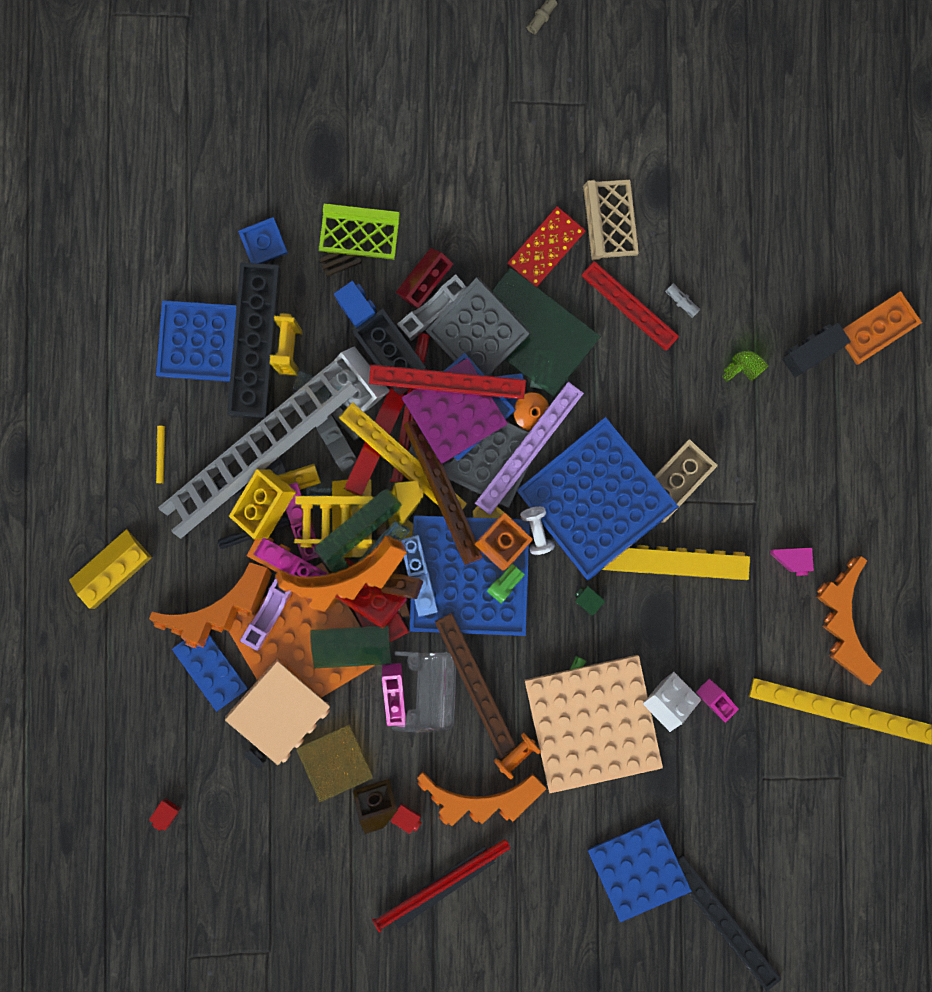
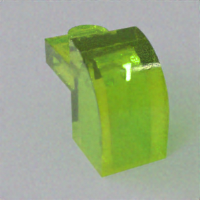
(750, 364)

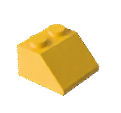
(410, 496)

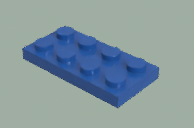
(211, 672)

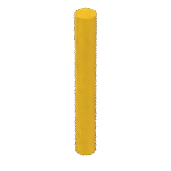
(160, 454)

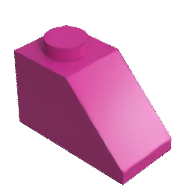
(795, 560)
(717, 700)

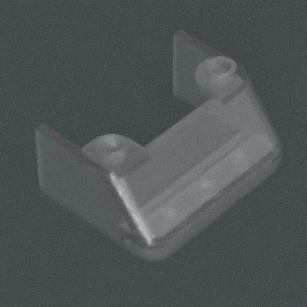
(434, 692)

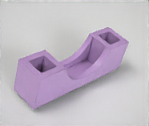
(266, 617)

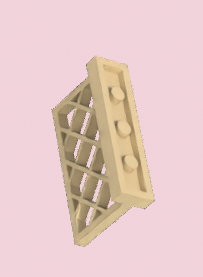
(595, 223)

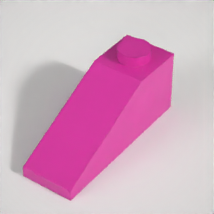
(393, 694)

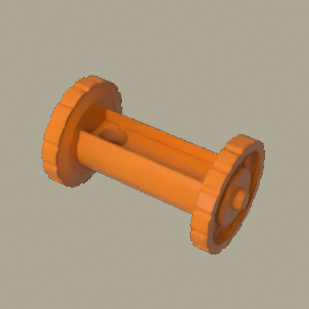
(517, 756)

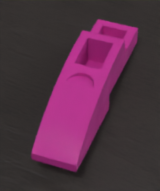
(295, 516)
(286, 560)

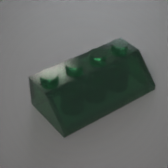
(350, 646)

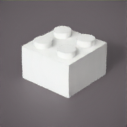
(671, 701)

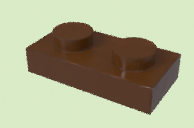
(403, 586)

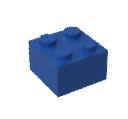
(354, 304)

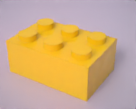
(262, 504)

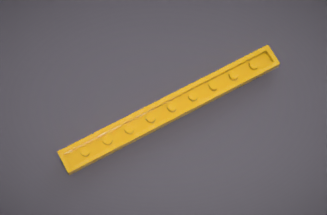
(841, 711)

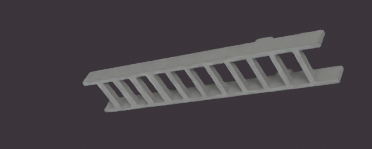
(220, 464)

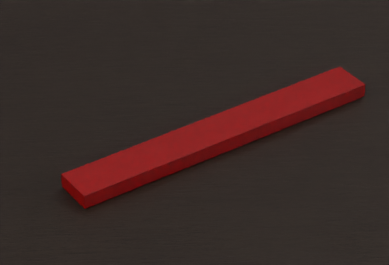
(447, 381)

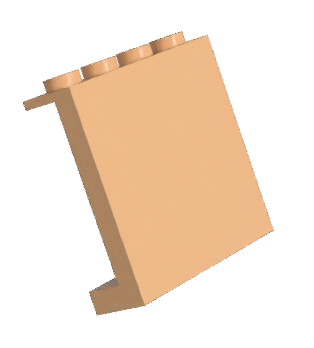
(277, 712)

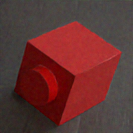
(164, 815)
(406, 818)

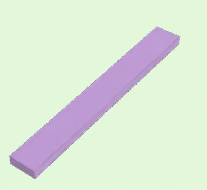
(529, 448)

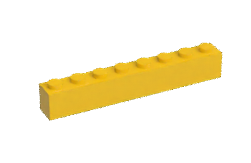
(682, 563)

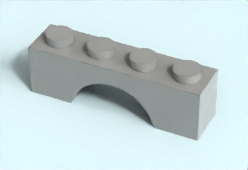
(424, 316)

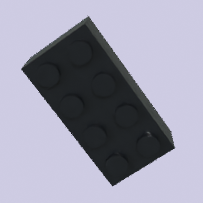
(387, 344)

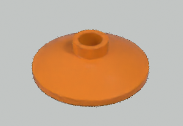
(524, 407)

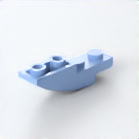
(417, 568)

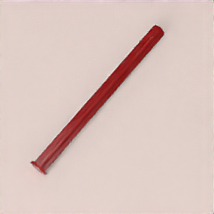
(421, 350)
(441, 885)

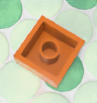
(503, 541)

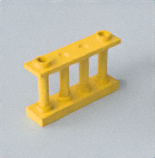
(283, 361)
(326, 504)

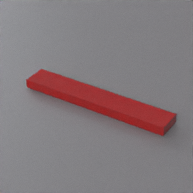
(630, 306)
(368, 456)

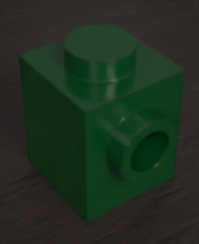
(588, 600)

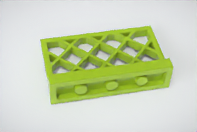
(359, 215)

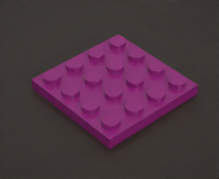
(454, 419)

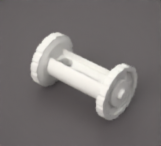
(534, 517)

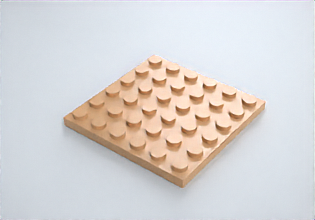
(593, 724)

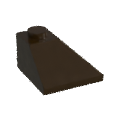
(375, 805)

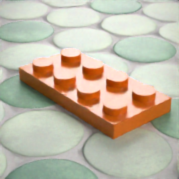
(880, 327)

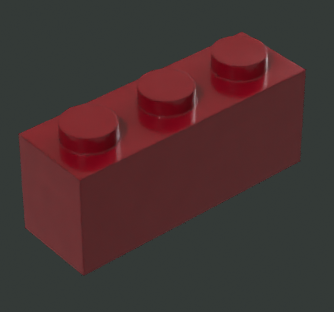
(424, 278)

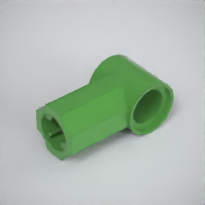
(503, 586)

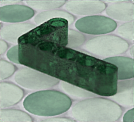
(356, 529)

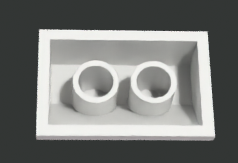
(357, 372)

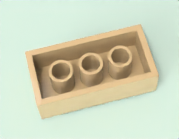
(684, 472)

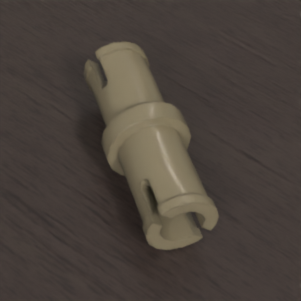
(542, 16)

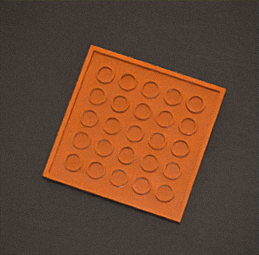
(292, 642)

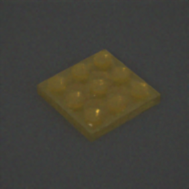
(334, 763)

